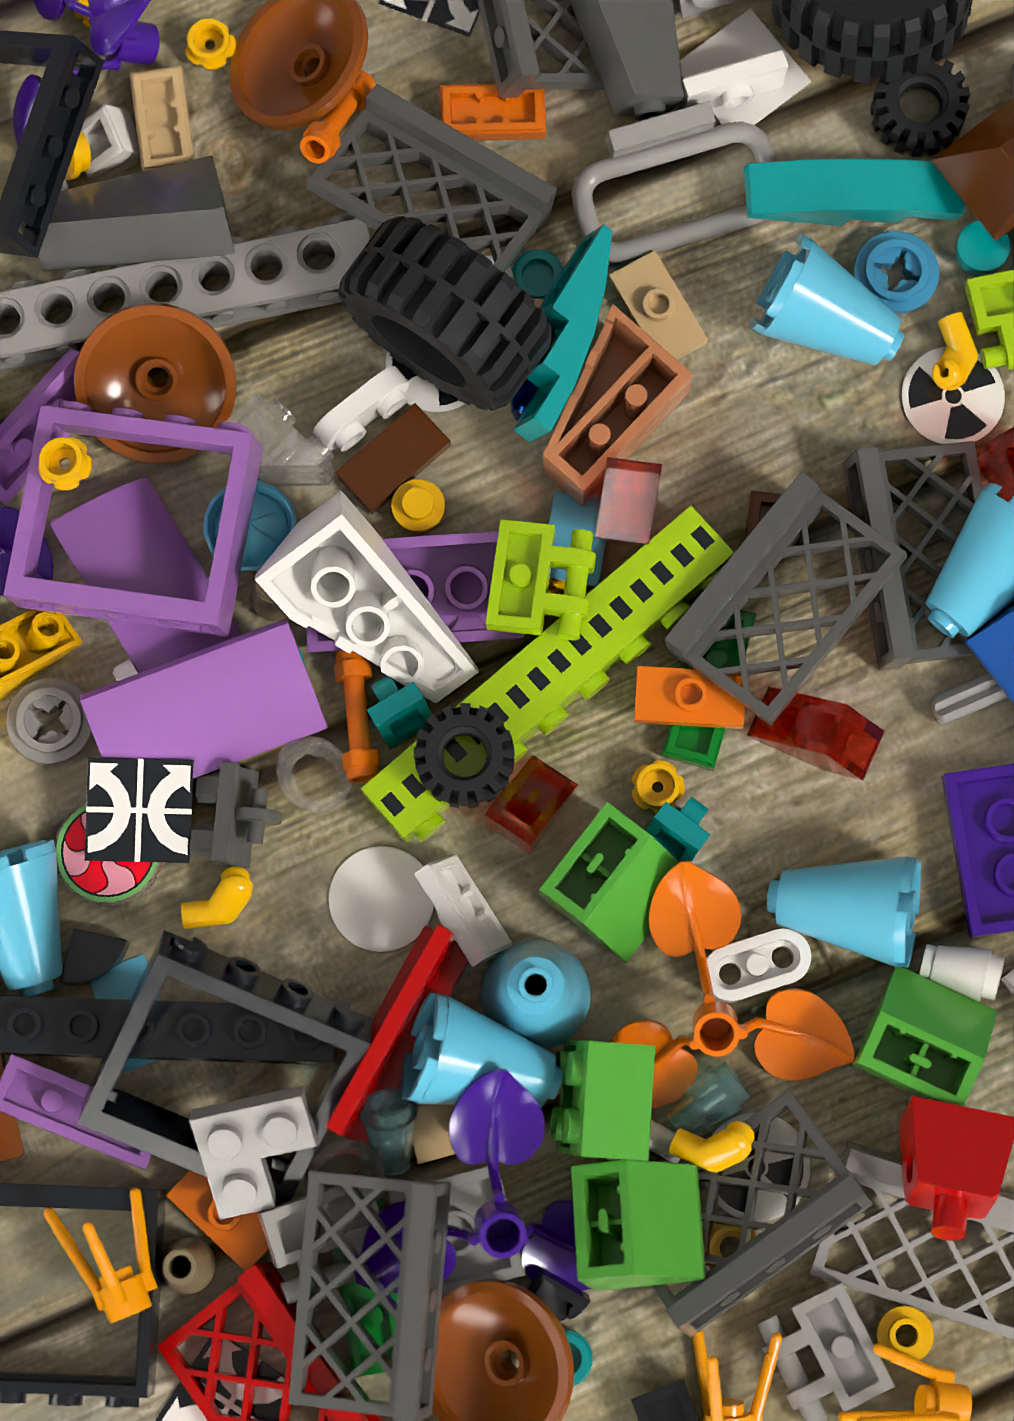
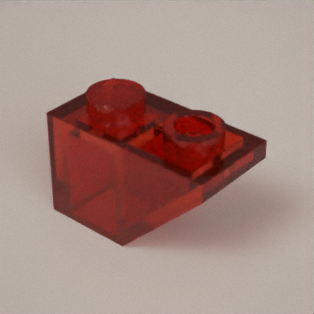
(820, 734)

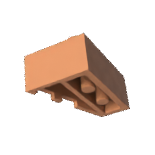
(615, 406)

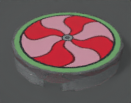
(98, 881)

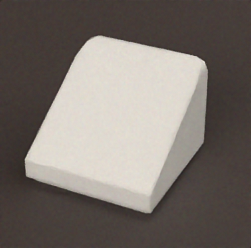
(111, 139)

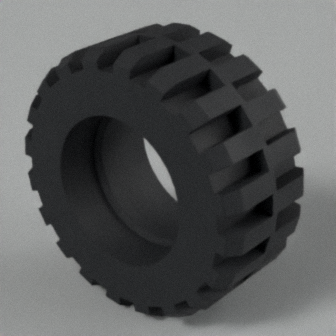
(871, 35)
(445, 312)

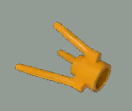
(116, 1291)
(932, 1402)
(730, 1409)

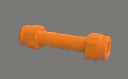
(322, 137)
(361, 761)

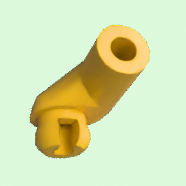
(958, 357)
(224, 904)
(717, 1151)

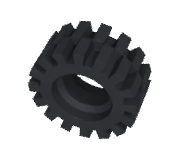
(921, 135)
(464, 722)

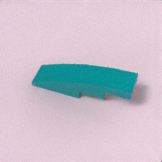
(849, 189)
(573, 313)

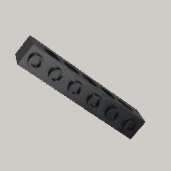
(169, 1033)

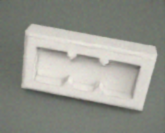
(736, 82)
(463, 909)

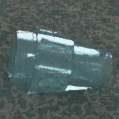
(710, 1099)
(390, 1128)

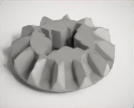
(24, 726)

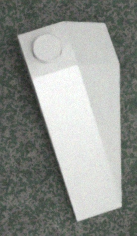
(355, 591)

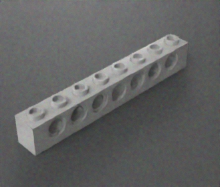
(239, 302)

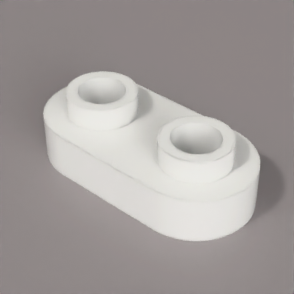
(347, 421)
(755, 964)

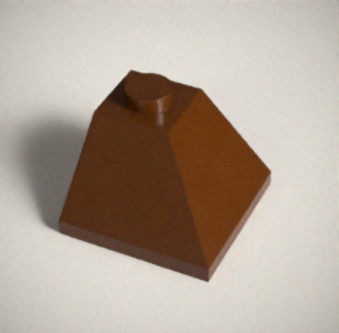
(982, 170)

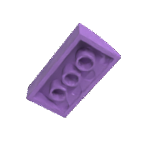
(135, 546)
(453, 577)
(210, 703)

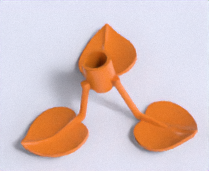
(800, 1028)

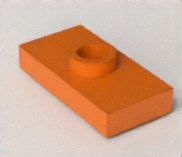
(486, 117)
(684, 699)
(237, 1236)

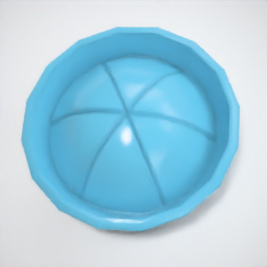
(269, 524)

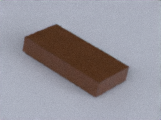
(393, 458)

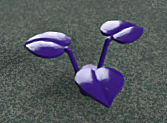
(113, 34)
(494, 1123)

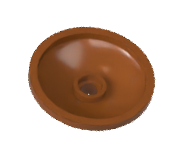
(297, 60)
(150, 335)
(474, 1361)

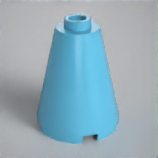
(825, 308)
(979, 569)
(853, 905)
(29, 918)
(542, 1018)
(460, 1046)

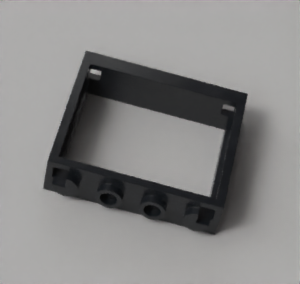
(48, 134)
(244, 984)
(70, 1388)

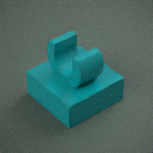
(399, 712)
(680, 830)

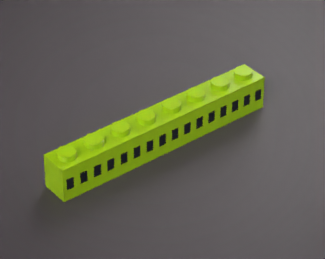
(554, 671)

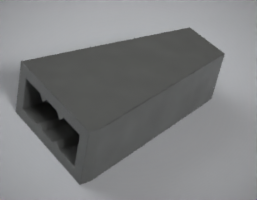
(634, 53)
(140, 219)

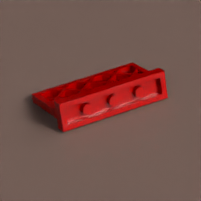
(430, 967)
(263, 1293)

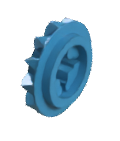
(918, 264)

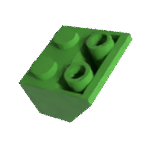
(609, 881)
(926, 1038)
(604, 1100)
(637, 1224)

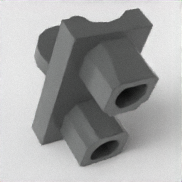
(238, 815)

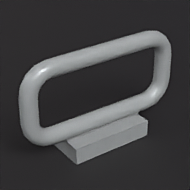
(656, 143)

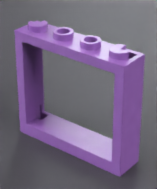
(205, 617)

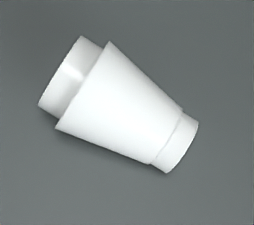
(964, 970)

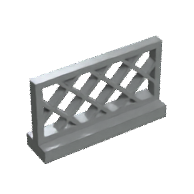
(884, 1174)

